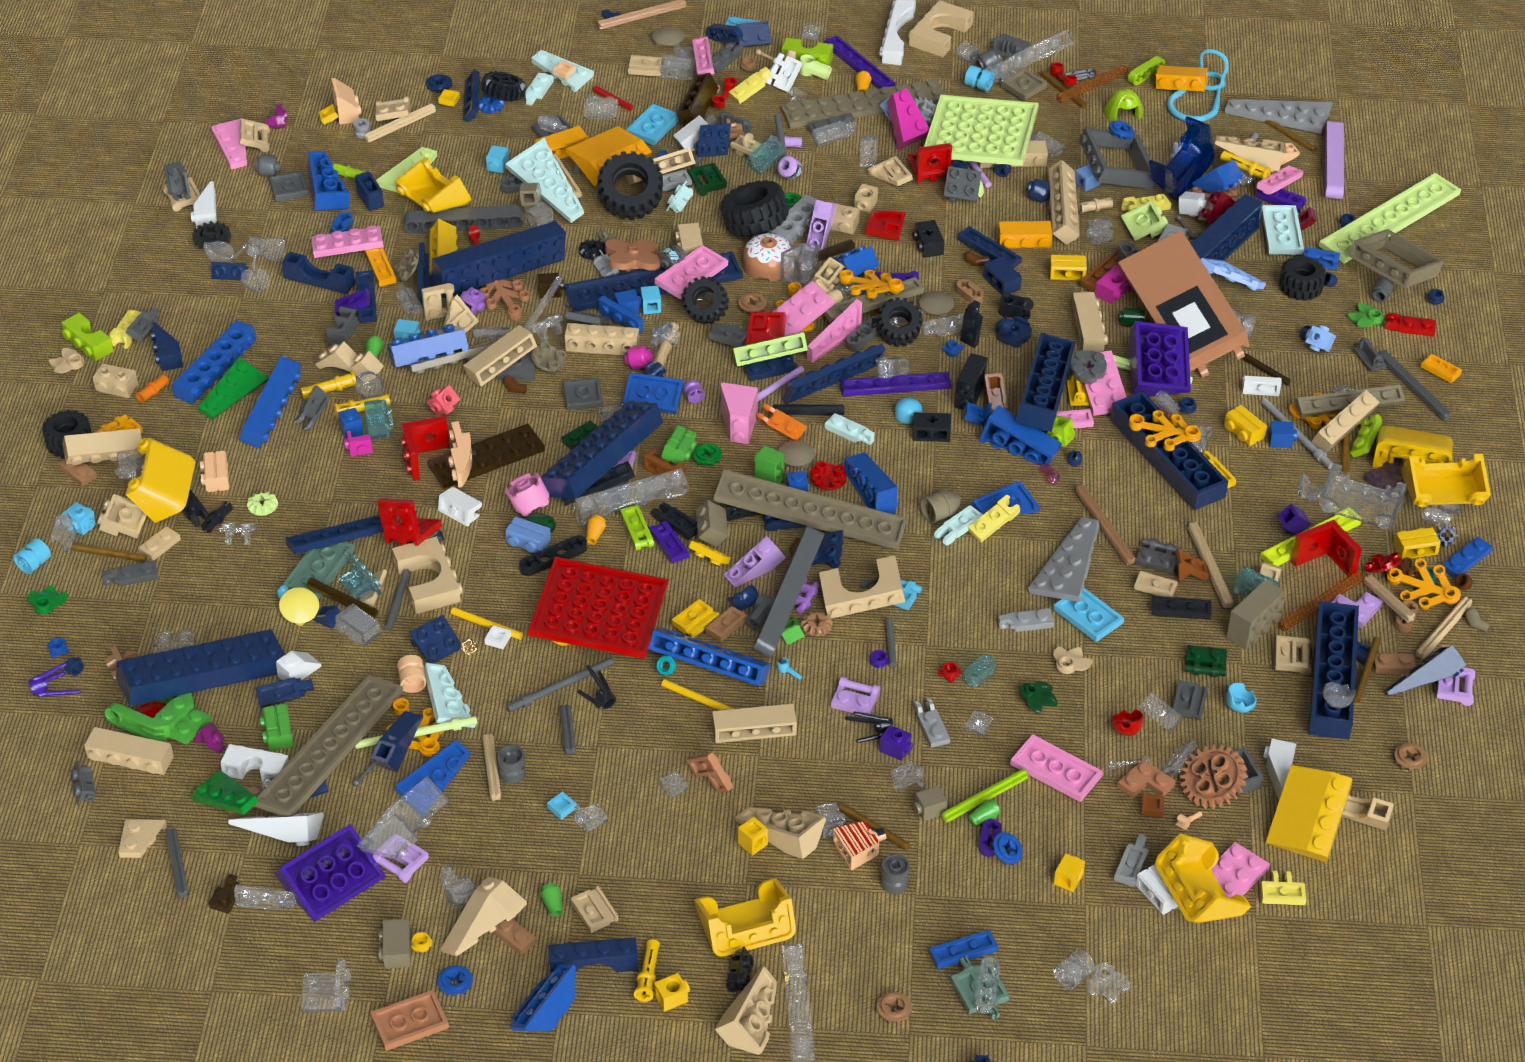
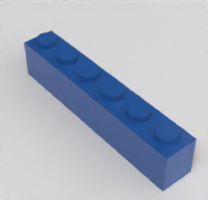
(270, 402)

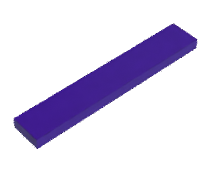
(859, 63)
(896, 384)

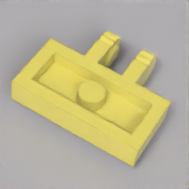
(1283, 892)

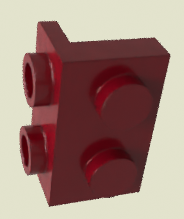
(1216, 206)

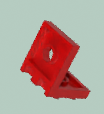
(930, 162)
(415, 441)
(411, 528)
(1328, 540)

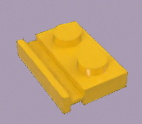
(695, 618)

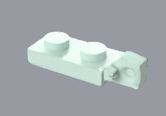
(538, 87)
(849, 429)

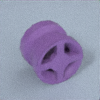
(694, 391)

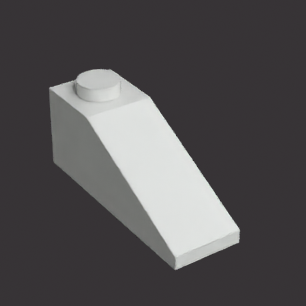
(205, 206)
(1279, 759)

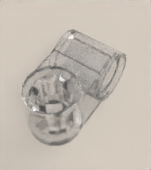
(892, 367)

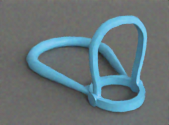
(1214, 111)

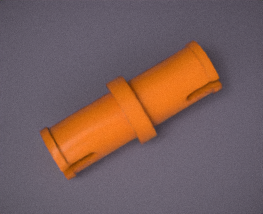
(152, 388)

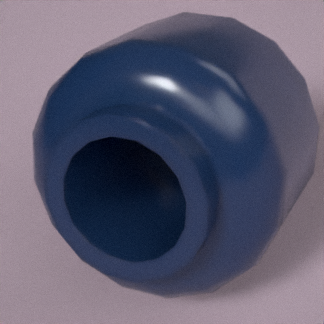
(1038, 190)

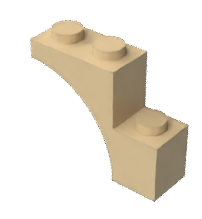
(345, 358)

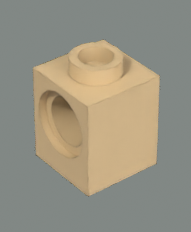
(866, 198)

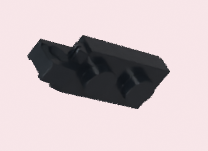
(971, 324)

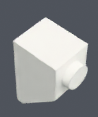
(296, 665)

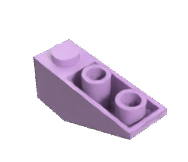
(821, 223)
(756, 562)

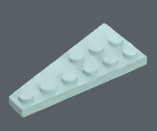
(540, 166)

